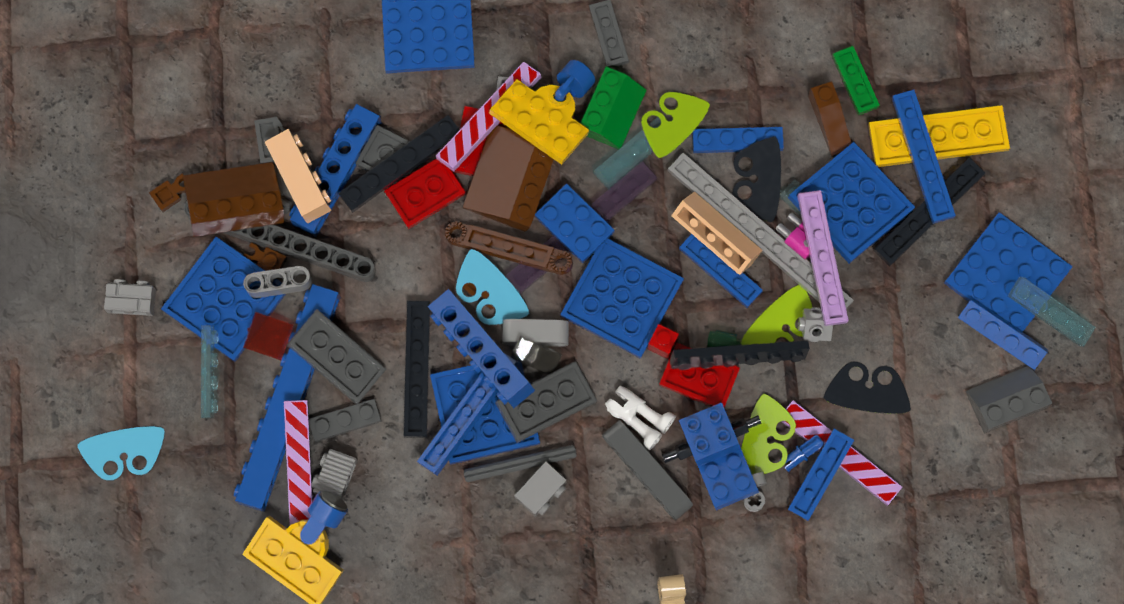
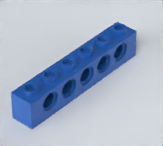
(337, 181)
(517, 387)

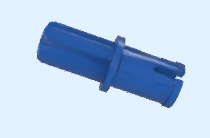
(803, 452)

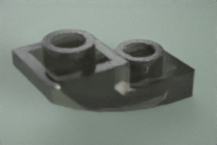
(536, 355)

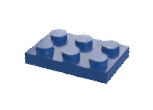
(574, 223)

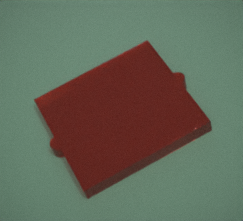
(268, 336)

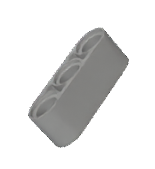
(267, 278)
(542, 332)

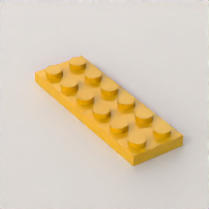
(950, 132)

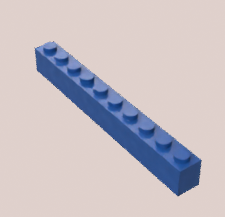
(290, 385)

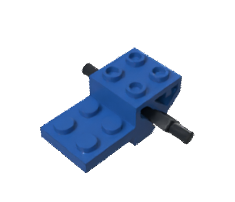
(717, 454)

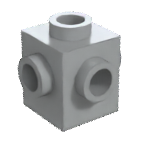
(813, 326)

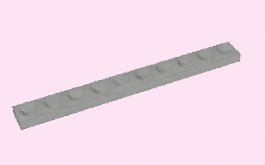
(748, 223)

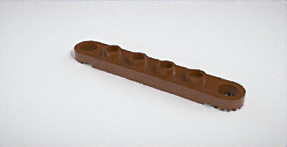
(509, 248)

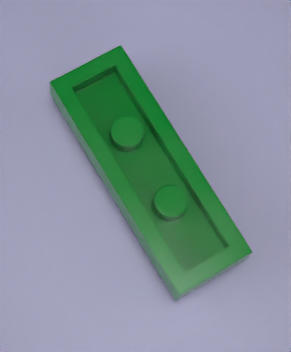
(855, 80)

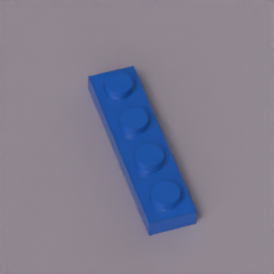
(732, 139)
(737, 285)
(1003, 333)
(821, 474)

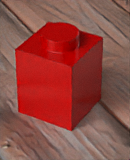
(663, 341)

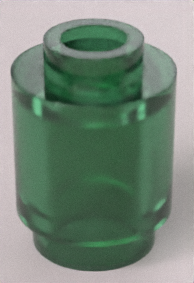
(722, 338)

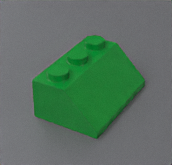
(613, 108)

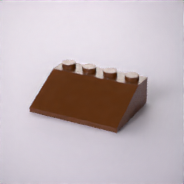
(508, 179)
(233, 199)

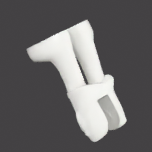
(628, 415)

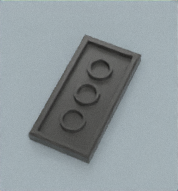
(336, 356)
(551, 402)

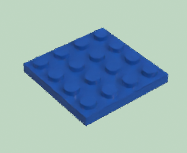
(427, 35)
(857, 201)
(998, 261)
(216, 297)
(622, 297)
(490, 432)

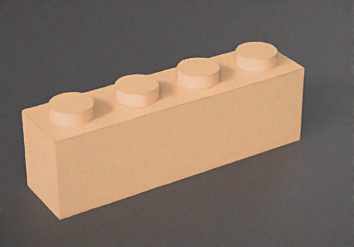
(297, 175)
(716, 233)

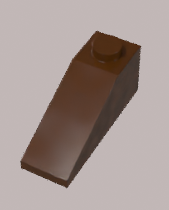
(830, 117)

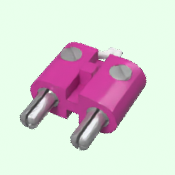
(797, 239)

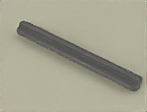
(519, 463)

